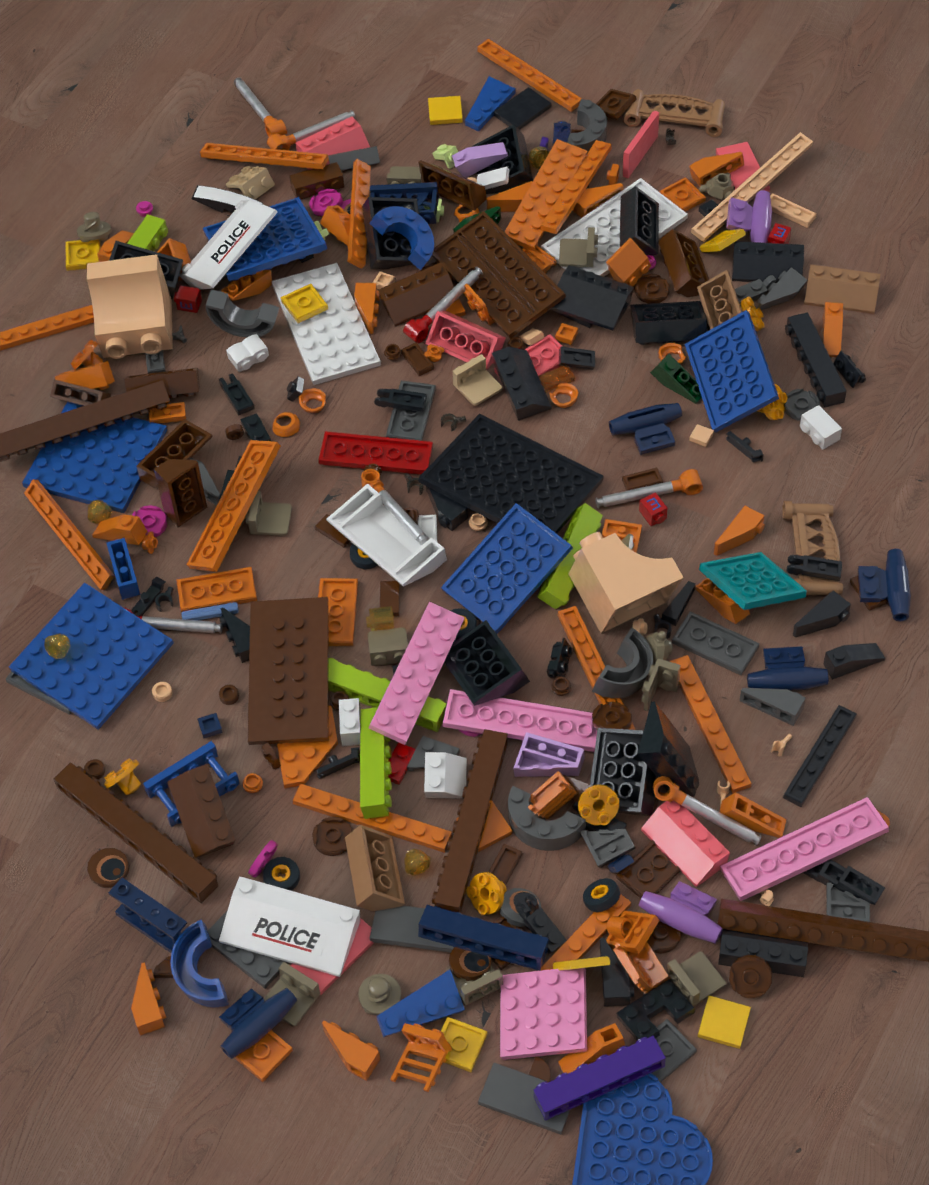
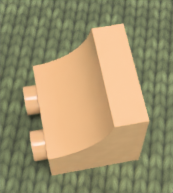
(130, 306)
(620, 582)

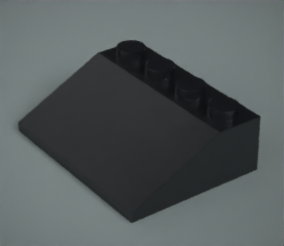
(516, 161)
(391, 248)
(593, 297)
(668, 322)
(484, 665)
(668, 752)
(623, 770)

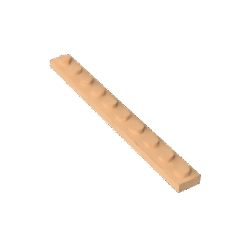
(755, 183)

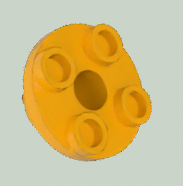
(756, 314)
(775, 409)
(124, 777)
(598, 805)
(486, 893)

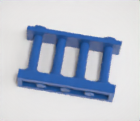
(200, 757)

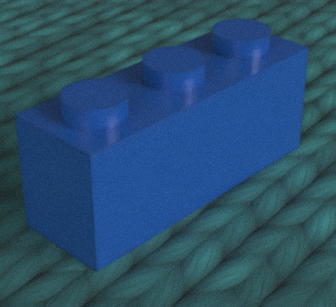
(123, 568)

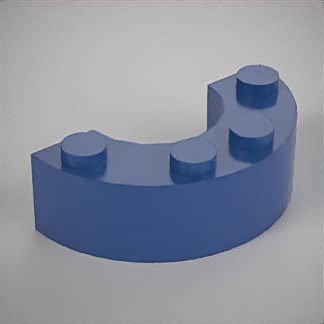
(412, 227)
(184, 962)

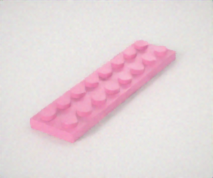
(416, 673)
(519, 717)
(804, 849)

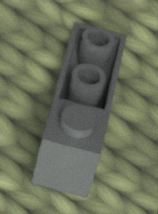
(786, 289)

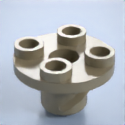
(93, 228)
(379, 993)

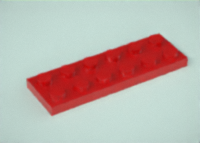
(386, 452)

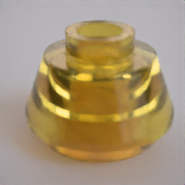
(537, 156)
(98, 511)
(57, 645)
(416, 862)

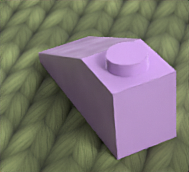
(479, 157)

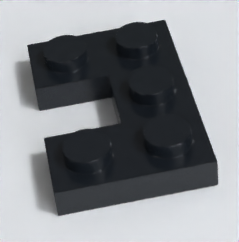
(664, 997)

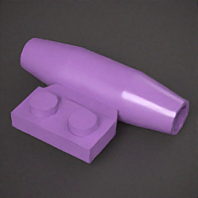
(752, 219)
(685, 911)

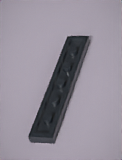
(819, 756)

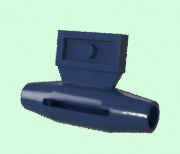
(648, 426)
(888, 584)
(787, 671)
(253, 1018)

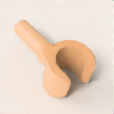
(780, 745)
(722, 791)
(767, 897)

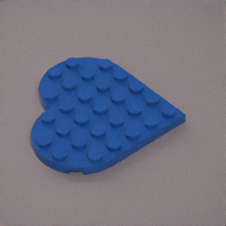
(638, 1141)

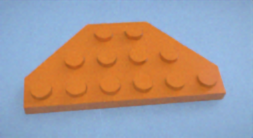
(302, 758)

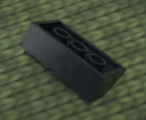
(640, 220)
(761, 260)
(170, 265)
(521, 382)
(781, 954)

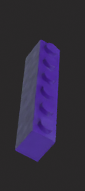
(599, 1077)

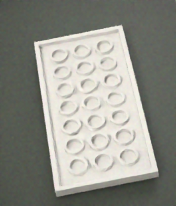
(607, 226)
(336, 339)

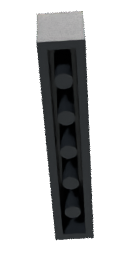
(815, 360)

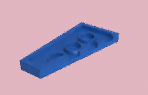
(491, 97)
(427, 1004)

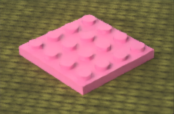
(543, 1013)

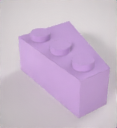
(546, 756)

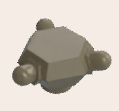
(719, 186)
(659, 645)

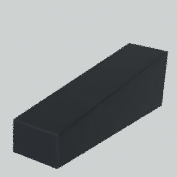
(677, 606)

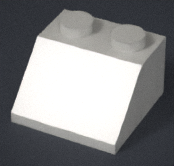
(444, 775)

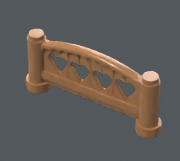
(711, 119)
(802, 516)

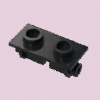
(848, 369)
(561, 652)

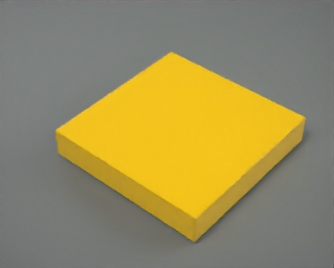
(445, 110)
(722, 240)
(81, 253)
(304, 303)
(581, 963)
(724, 1022)
(465, 1043)

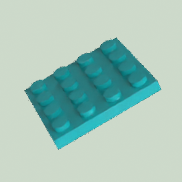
(752, 580)

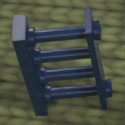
(147, 914)

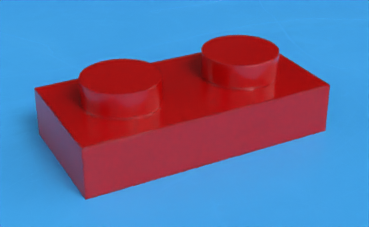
(399, 761)

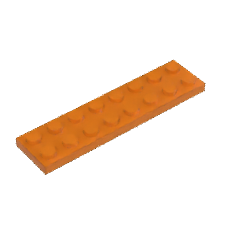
(543, 193)
(233, 505)

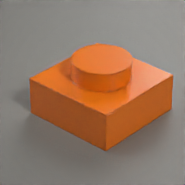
(613, 174)
(566, 334)

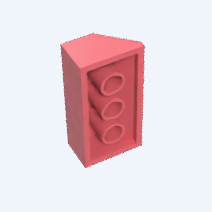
(335, 139)
(463, 338)
(685, 842)

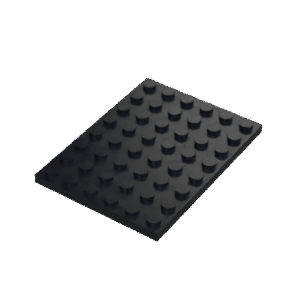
(497, 467)

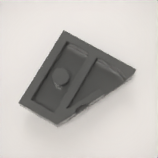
(429, 745)
(607, 844)
(846, 905)

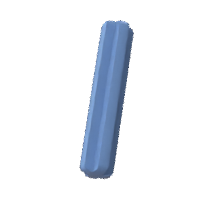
(209, 612)

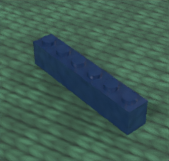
(483, 937)

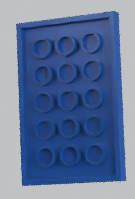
(731, 371)
(506, 568)

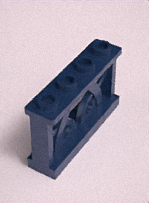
(418, 191)

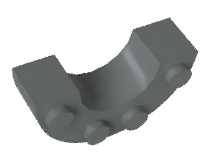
(594, 120)
(237, 320)
(626, 680)
(541, 833)

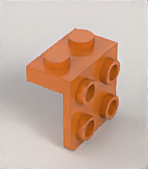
(477, 304)

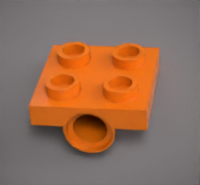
(631, 930)

